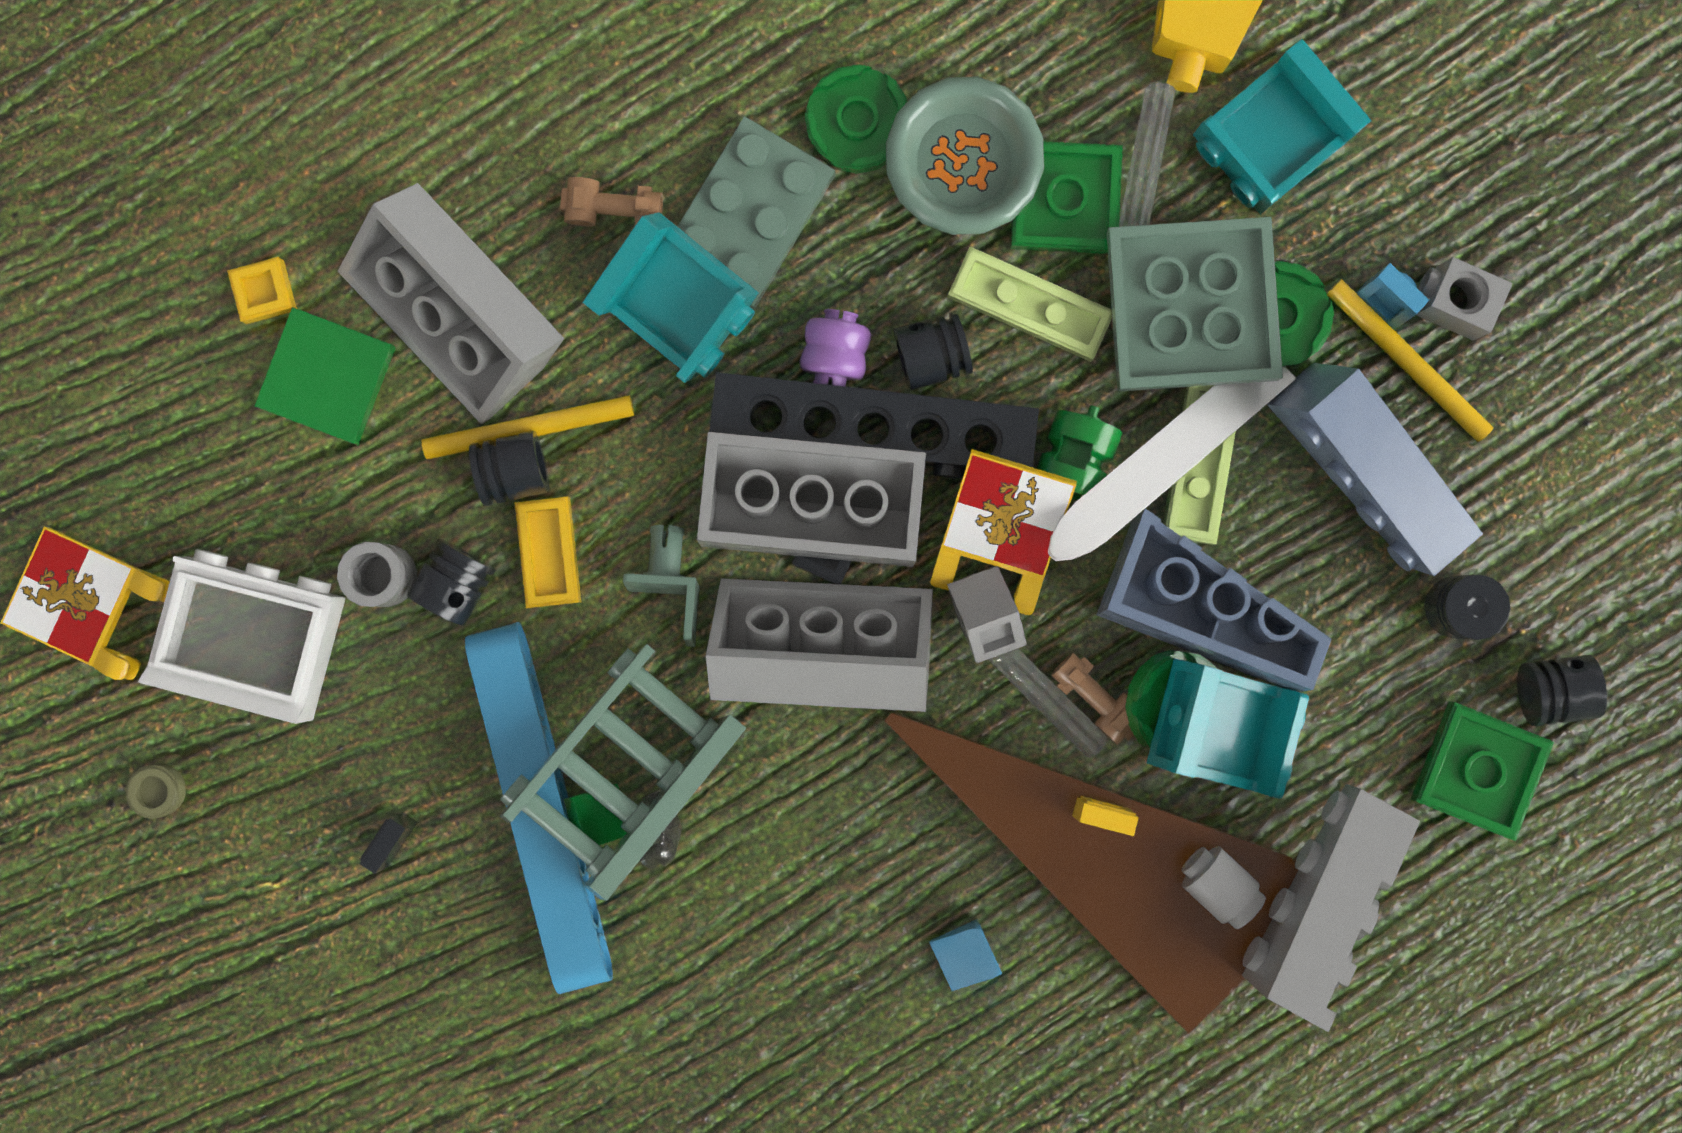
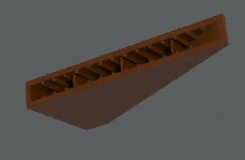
(1112, 882)

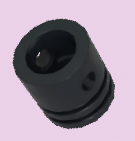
(933, 351)
(509, 468)
(451, 583)
(1467, 607)
(1562, 690)

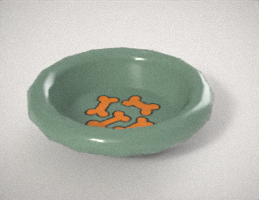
(964, 155)

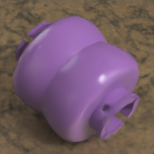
(835, 348)

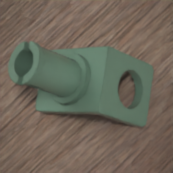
(665, 576)

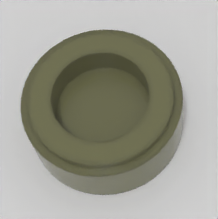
(155, 791)

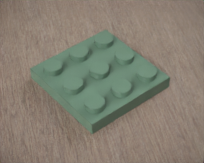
(1194, 304)

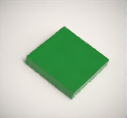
(1073, 200)
(325, 376)
(1482, 770)

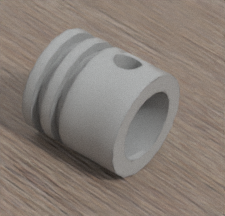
(376, 574)

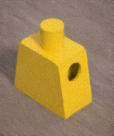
(1200, 36)

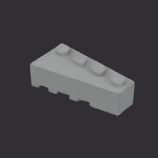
(1329, 904)

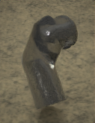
(665, 847)

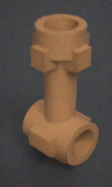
(583, 202)
(1073, 674)

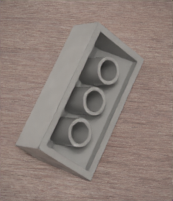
(448, 301)
(811, 499)
(820, 644)

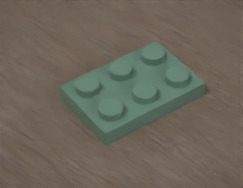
(756, 203)

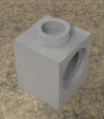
(1483, 292)
(987, 614)

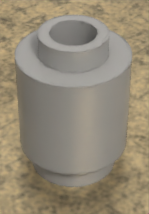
(1222, 886)

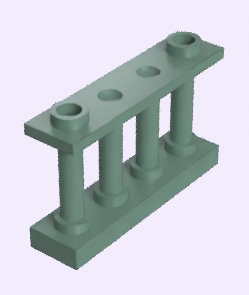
(641, 822)

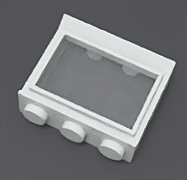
(244, 637)

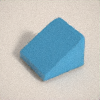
(965, 956)

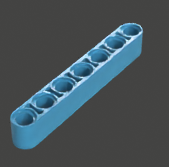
(521, 745)

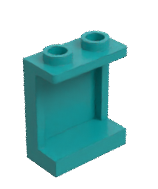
(1280, 128)
(674, 295)
(1227, 729)

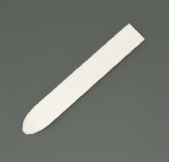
(1159, 465)

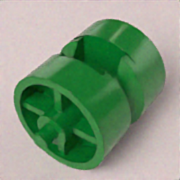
(1080, 448)

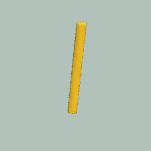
(1409, 360)
(542, 423)

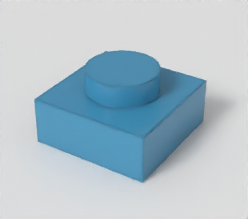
(1393, 296)

